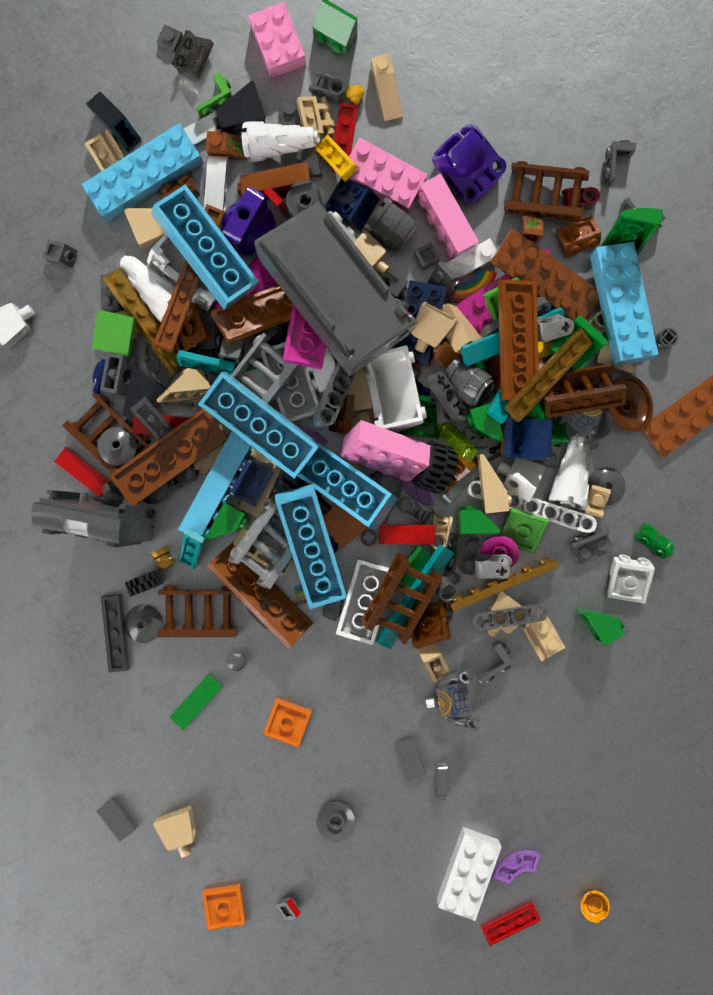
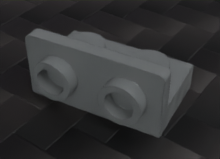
(591, 546)

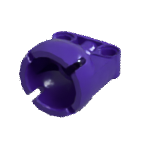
(468, 163)
(241, 232)

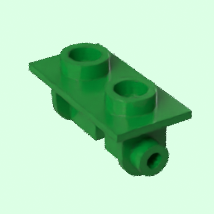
(661, 547)

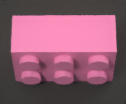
(277, 40)

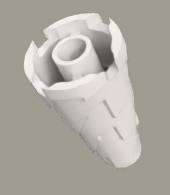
(273, 140)
(151, 287)
(571, 483)

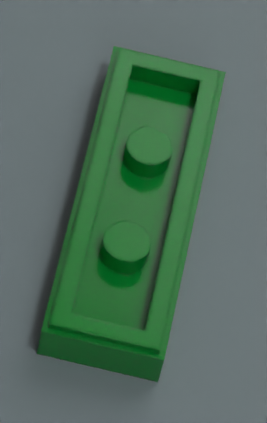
(196, 701)

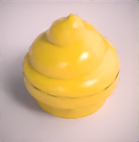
(355, 93)

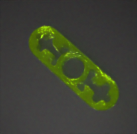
(457, 441)

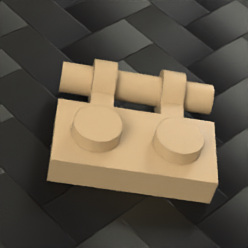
(310, 116)

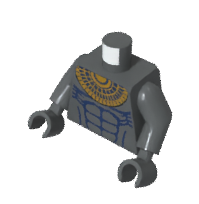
(585, 423)
(453, 700)

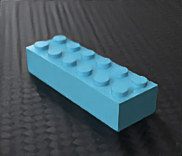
(142, 173)
(204, 247)
(623, 304)
(259, 424)
(216, 486)
(348, 487)
(310, 546)

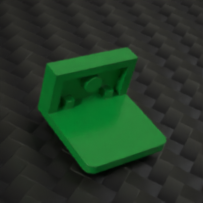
(597, 338)

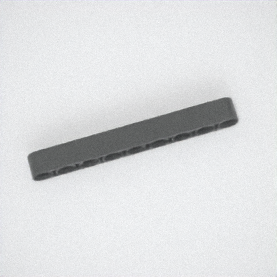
(333, 391)

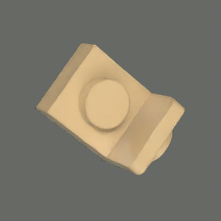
(596, 501)

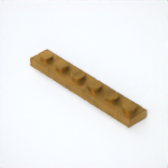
(145, 320)
(548, 375)
(494, 587)

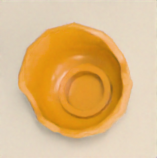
(594, 906)

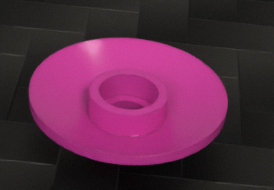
(510, 548)

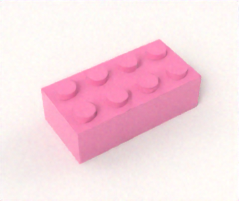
(386, 175)
(446, 217)
(385, 451)

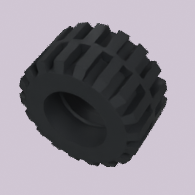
(440, 469)

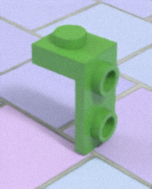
(212, 104)

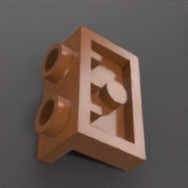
(579, 236)

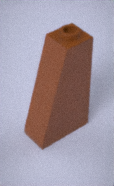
(278, 179)

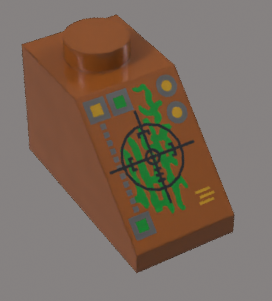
(224, 145)
(531, 227)

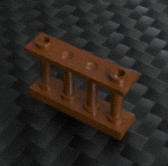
(552, 210)
(585, 400)
(89, 442)
(391, 584)
(207, 628)

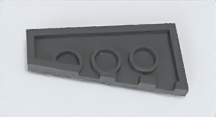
(290, 116)

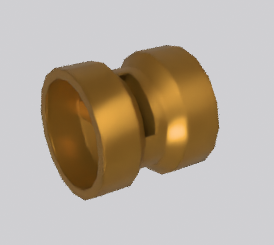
(162, 556)

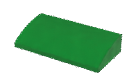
(634, 226)

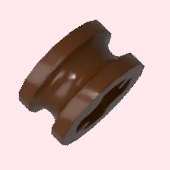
(372, 532)

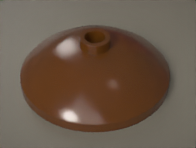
(638, 408)

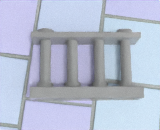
(278, 382)
(277, 560)

